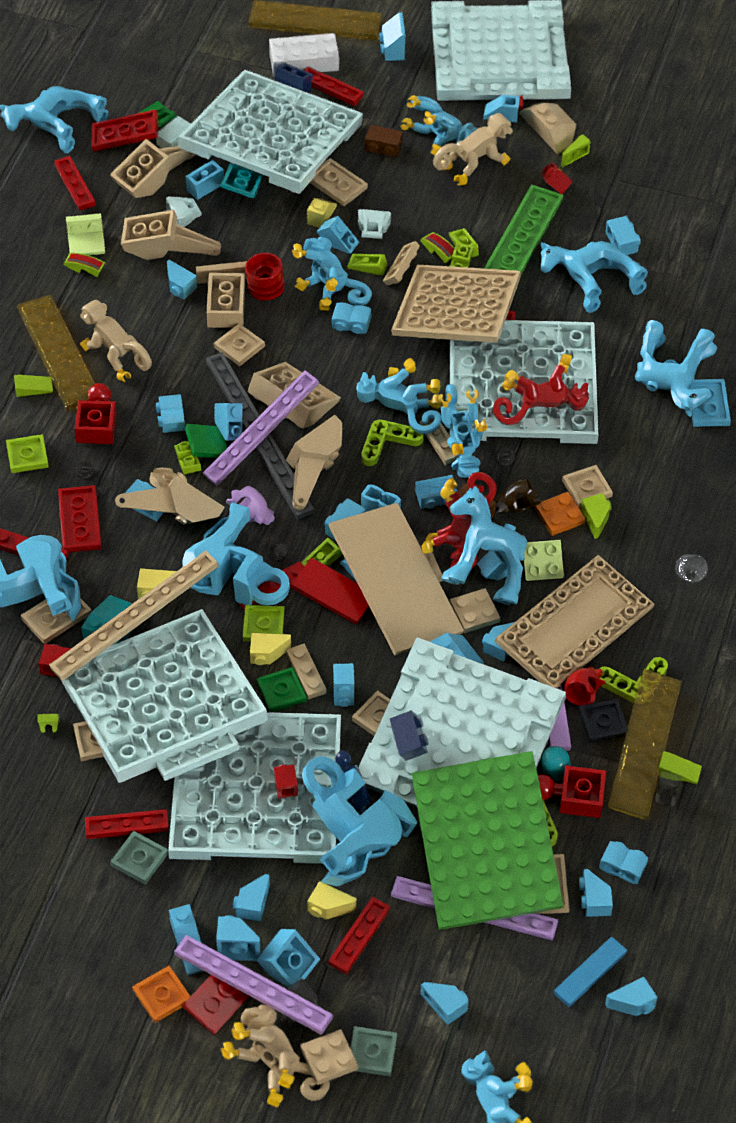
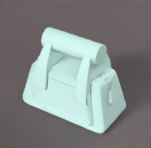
(185, 209)
(373, 223)

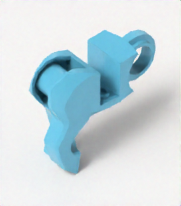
(246, 564)
(42, 573)
(359, 835)

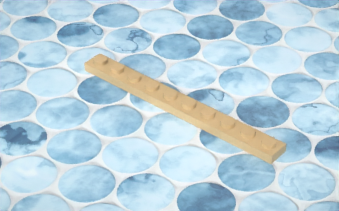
(133, 615)

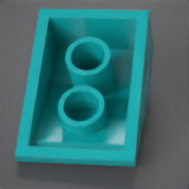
(242, 180)
(102, 614)

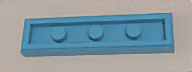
(590, 971)

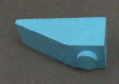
(182, 925)

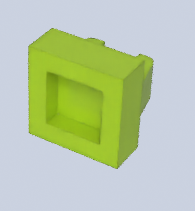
(48, 719)

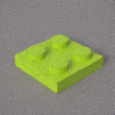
(27, 453)
(263, 620)

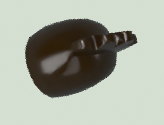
(517, 497)

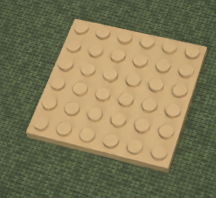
(456, 303)

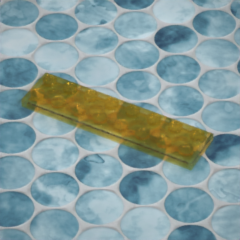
(315, 19)
(57, 350)
(644, 744)

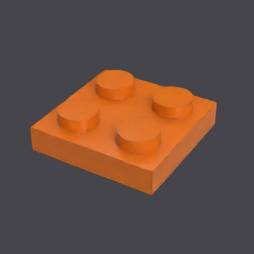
(560, 513)
(161, 994)

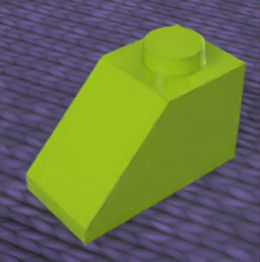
(596, 512)

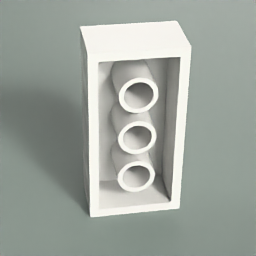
(305, 51)

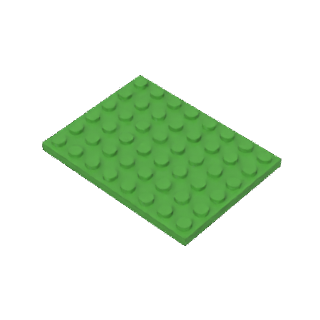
(486, 840)

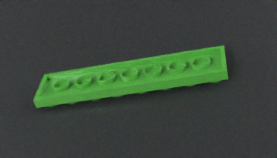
(525, 230)

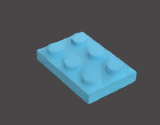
(714, 410)

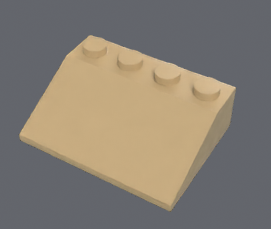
(273, 381)

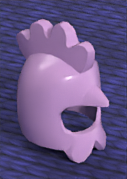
(255, 503)

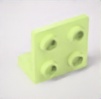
(85, 234)
(543, 560)

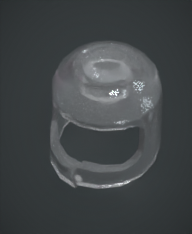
(691, 562)

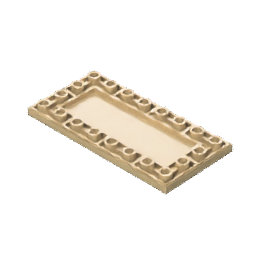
(395, 577)
(574, 623)

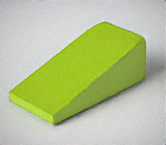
(576, 150)
(464, 237)
(368, 263)
(32, 385)
(325, 553)
(676, 765)

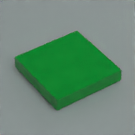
(205, 440)
(281, 690)

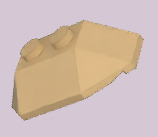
(551, 124)

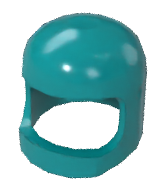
(554, 761)

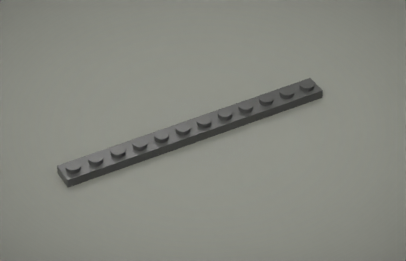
(267, 448)

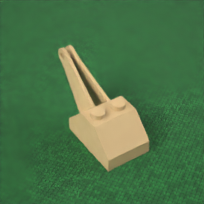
(148, 168)
(156, 233)
(311, 456)
(178, 498)

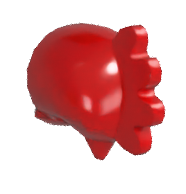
(582, 685)

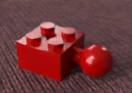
(96, 417)
(580, 792)

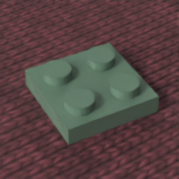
(139, 857)
(373, 1050)

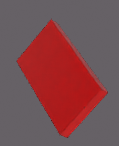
(124, 130)
(79, 518)
(331, 590)

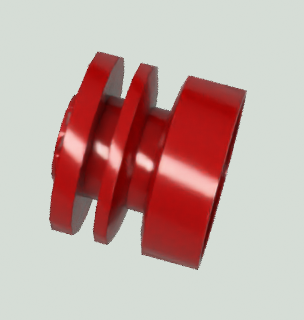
(265, 276)

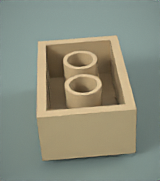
(225, 299)

